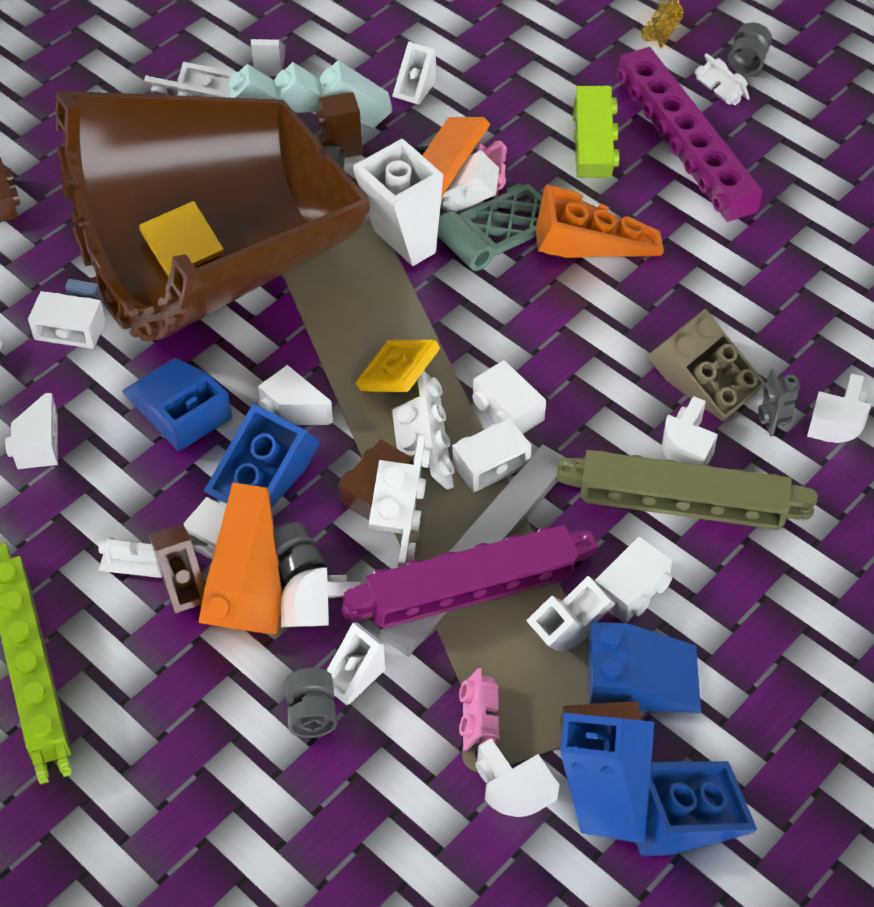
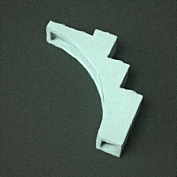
(303, 89)

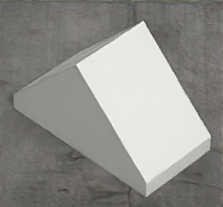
(268, 56)
(416, 73)
(356, 663)

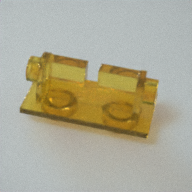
(663, 22)

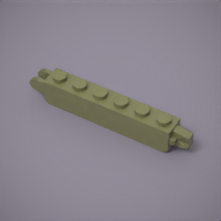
(687, 489)

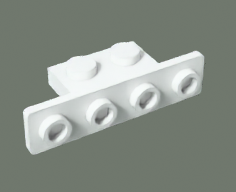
(193, 81)
(425, 417)
(396, 498)

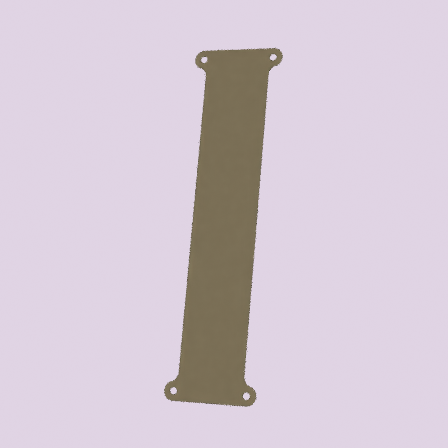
(350, 307)

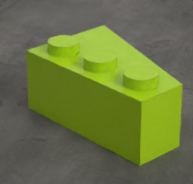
(595, 132)

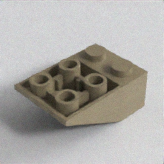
(707, 365)

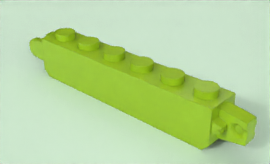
(30, 670)

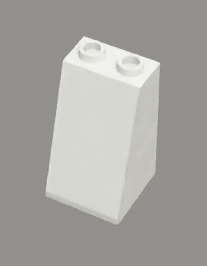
(403, 199)

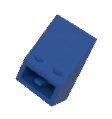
(180, 402)
(608, 773)

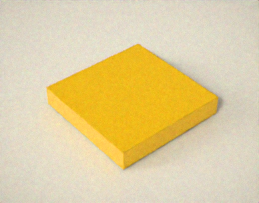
(181, 233)
(397, 365)

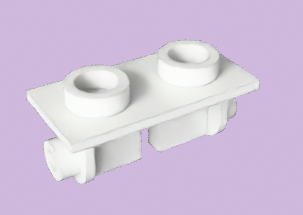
(730, 86)
(128, 558)

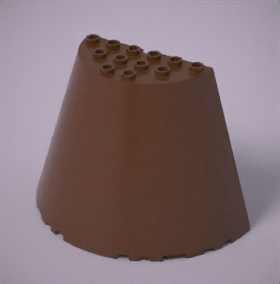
(243, 164)

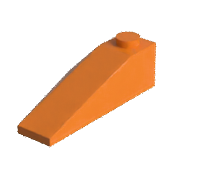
(579, 229)
(244, 573)

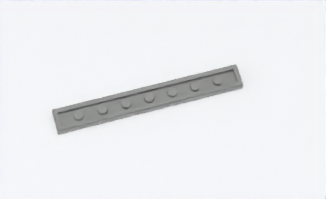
(494, 525)

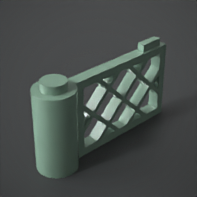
(471, 240)

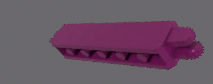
(468, 576)

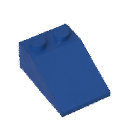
(264, 454)
(643, 667)
(693, 807)

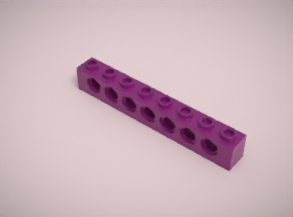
(689, 135)

